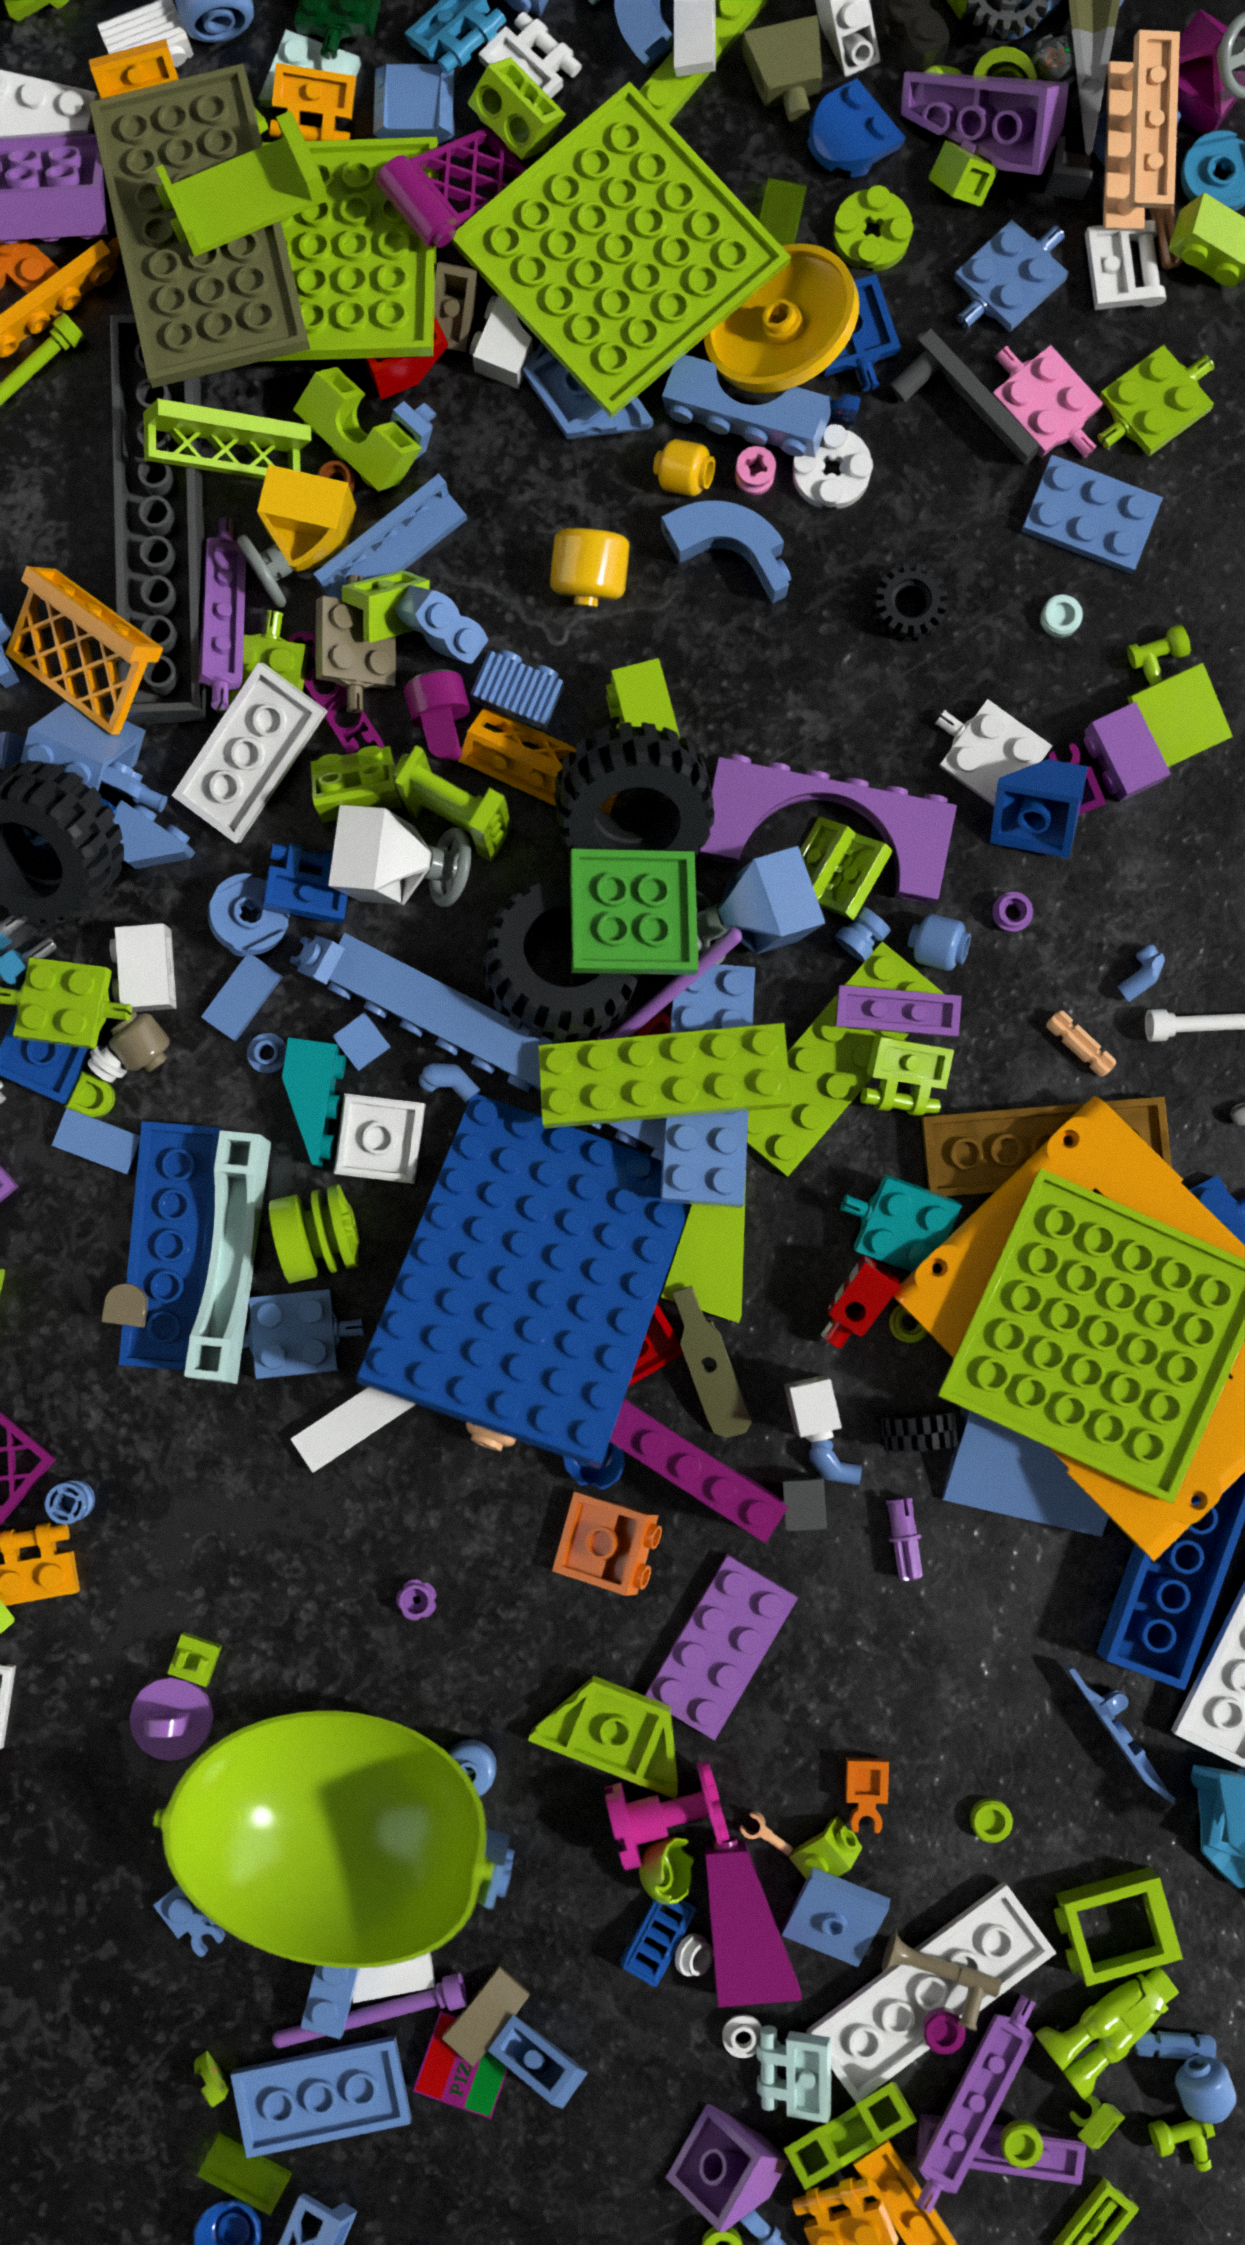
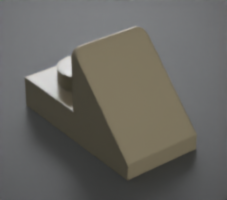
(455, 303)

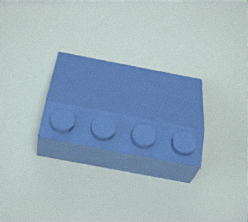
(1016, 1478)

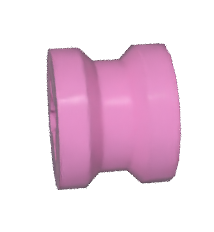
(753, 480)

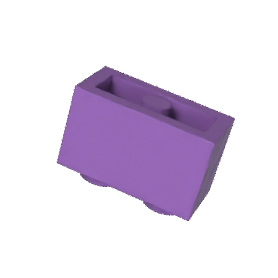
(1125, 752)

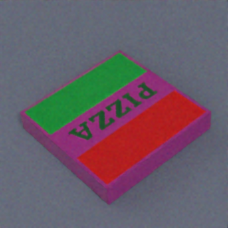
(453, 2080)

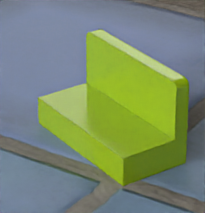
(378, 601)

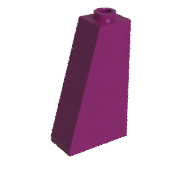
(746, 1941)

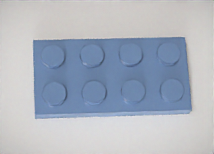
(320, 2096)

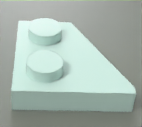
(305, 52)

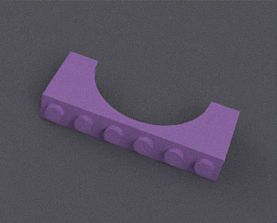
(910, 825)

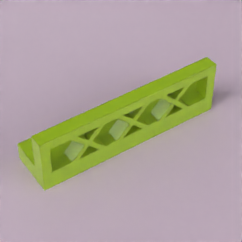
(220, 426)

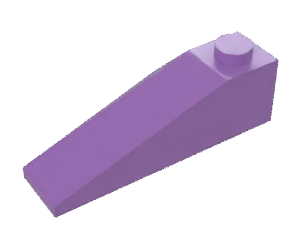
(996, 117)

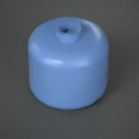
(215, 19)

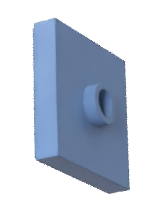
(835, 1917)

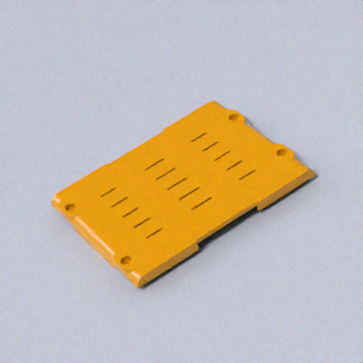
(1127, 1170)

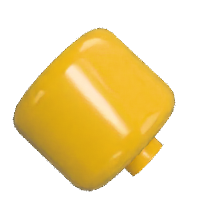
(589, 565)

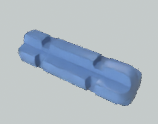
(1175, 2045)

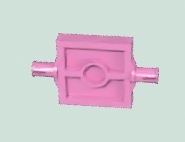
(1047, 400)

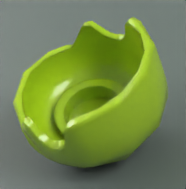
(666, 1870)

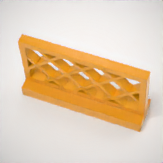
(115, 634)

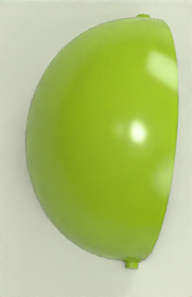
(329, 1839)

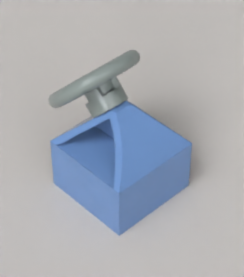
(766, 901)

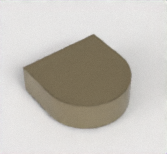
(126, 1306)

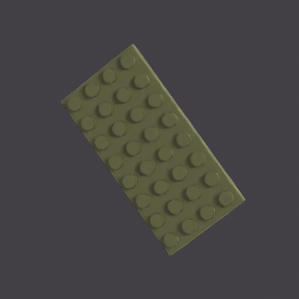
(207, 308)

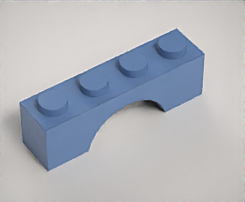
(789, 422)

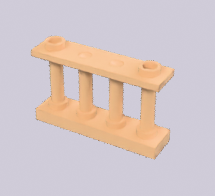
(1141, 131)

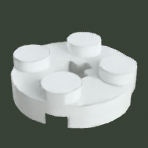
(832, 489)

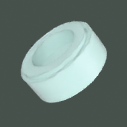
(1061, 616)

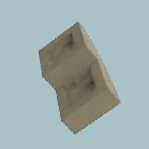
(485, 2016)

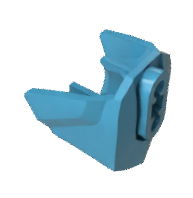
(1222, 1819)

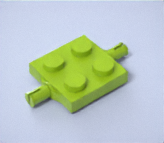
(1155, 401)
(283, 657)
(63, 1003)

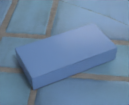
(241, 997)
(97, 1141)

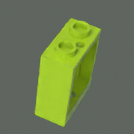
(1137, 1882)

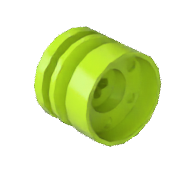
(314, 1233)

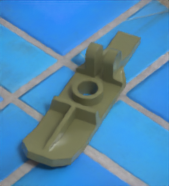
(716, 1385)

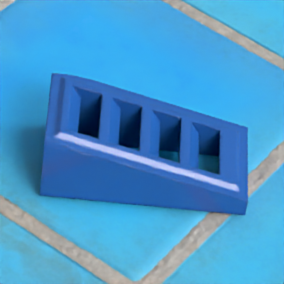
(639, 1968)

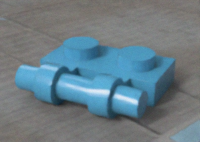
(446, 23)

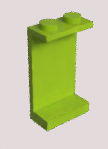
(244, 191)

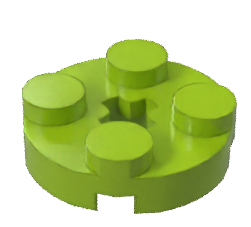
(878, 207)

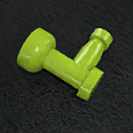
(1146, 656)
(1165, 2138)

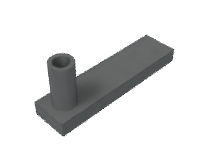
(938, 357)

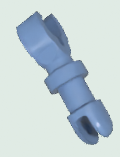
(759, 2228)

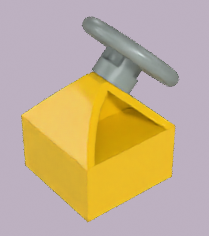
(306, 521)

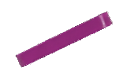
(334, 702)

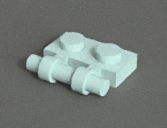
(807, 2074)

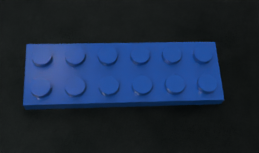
(170, 1240)

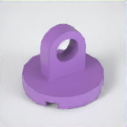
(171, 1718)

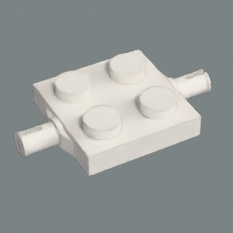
(989, 749)

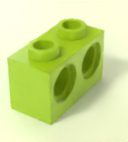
(515, 108)

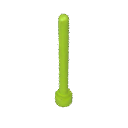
(63, 335)

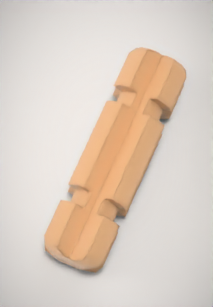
(1081, 1043)

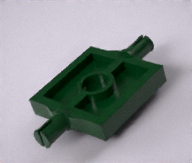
(336, 20)

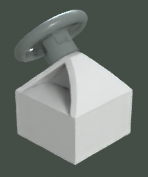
(386, 858)

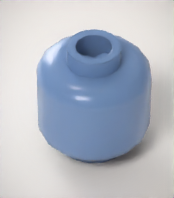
(939, 942)
(479, 1758)
(1205, 2089)

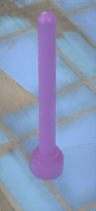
(673, 987)
(448, 1993)

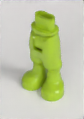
(1117, 2022)

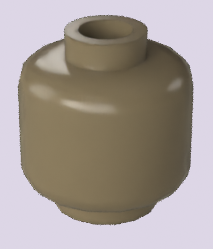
(139, 1042)

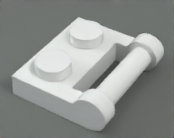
(1113, 267)

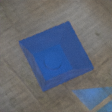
(1039, 807)

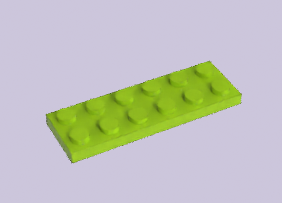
(828, 1068)
(664, 1075)

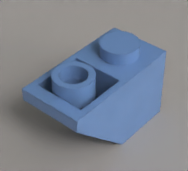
(147, 842)

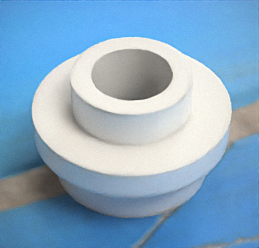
(106, 1064)
(693, 1955)
(737, 2024)

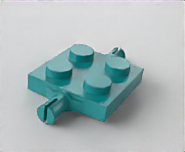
(902, 1222)

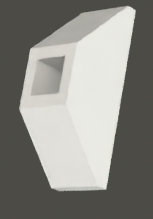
(849, 32)

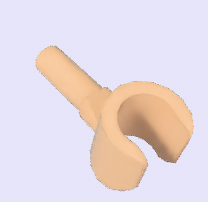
(766, 1834)

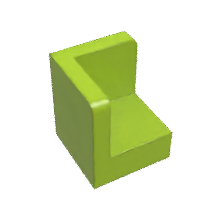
(963, 174)

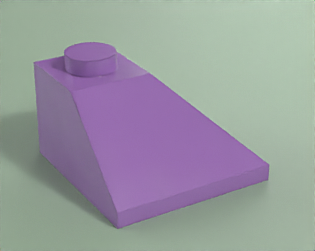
(726, 2168)

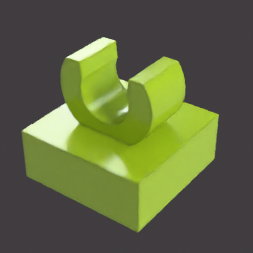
(194, 1659)
(1099, 2125)

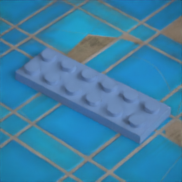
(708, 1152)

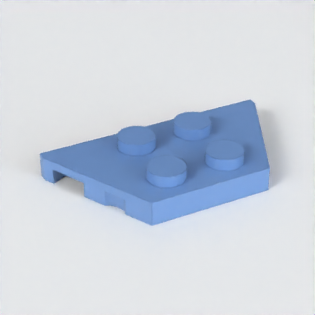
(572, 406)

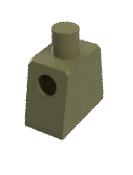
(785, 64)

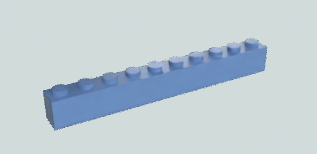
(458, 1025)

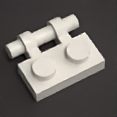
(518, 47)

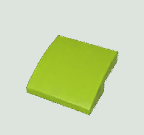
(842, 865)

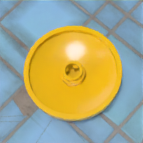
(789, 325)

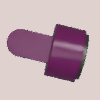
(435, 704)

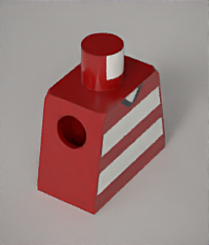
(867, 1284)

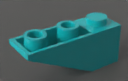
(310, 1083)

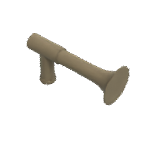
(977, 1982)

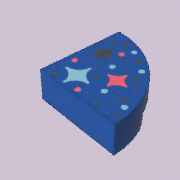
(845, 408)

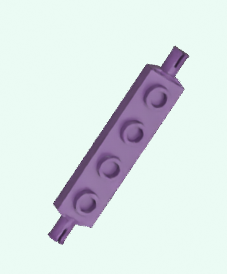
(222, 614)
(975, 2103)

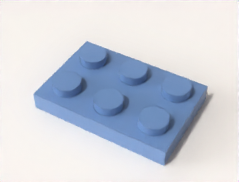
(1091, 514)

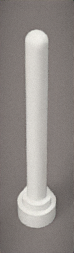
(1162, 1025)

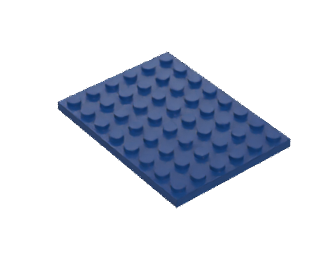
(529, 1282)

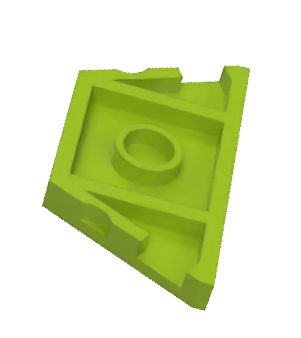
(614, 1733)

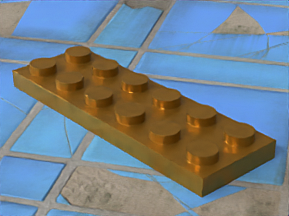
(986, 1148)

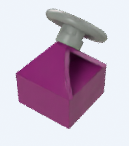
(1210, 71)

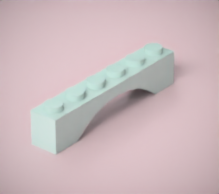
(222, 1316)

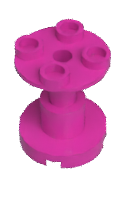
(649, 1818)

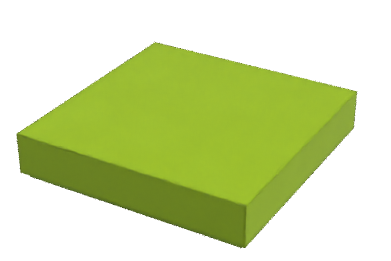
(1183, 714)

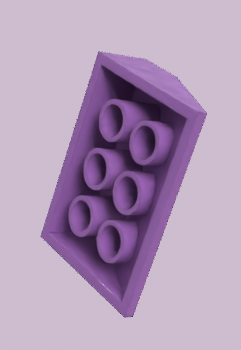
(52, 188)

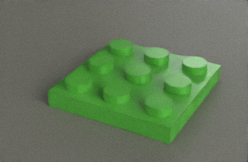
(633, 912)

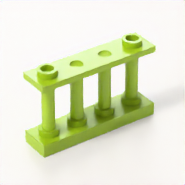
(482, 817)

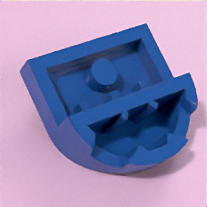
(852, 130)

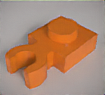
(866, 1786)

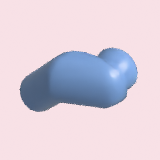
(1146, 976)
(830, 1467)

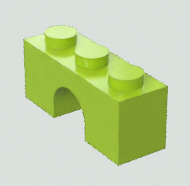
(331, 410)
(850, 2135)

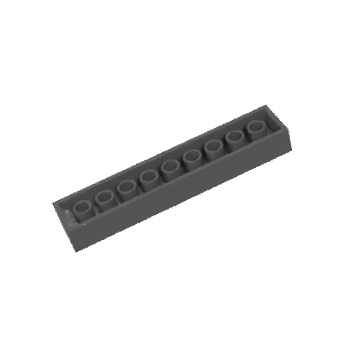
(156, 539)

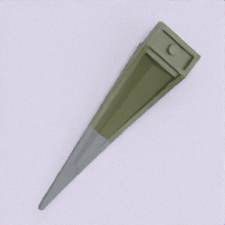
(1092, 36)

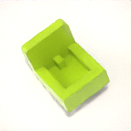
(829, 1851)

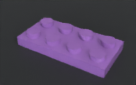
(721, 1646)

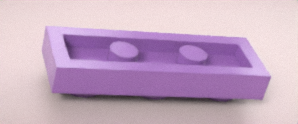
(898, 1011)

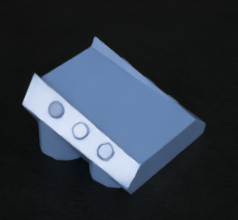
(413, 102)

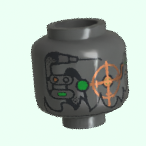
(1055, 61)

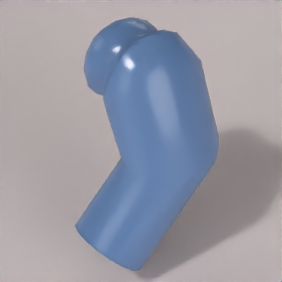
(448, 1075)

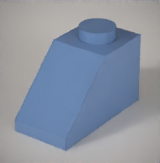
(537, 2062)

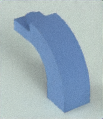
(644, 29)
(729, 527)

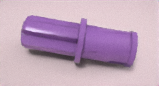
(905, 1538)

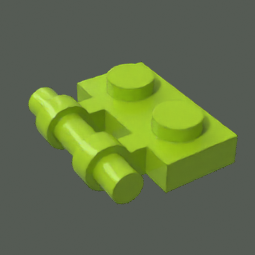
(910, 1063)

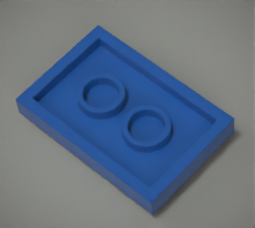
(42, 1066)

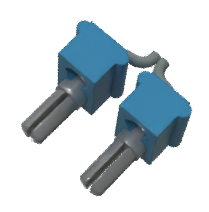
(14, 964)

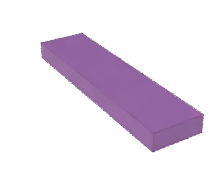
(1060, 2161)

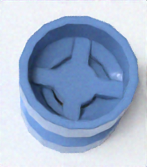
(862, 933)
(78, 1499)

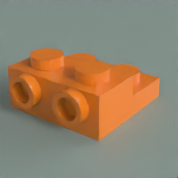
(607, 1544)

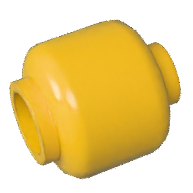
(684, 467)

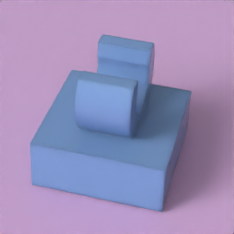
(415, 422)

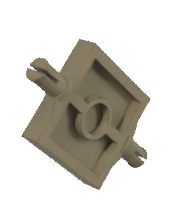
(344, 653)

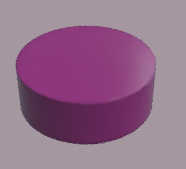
(942, 2030)

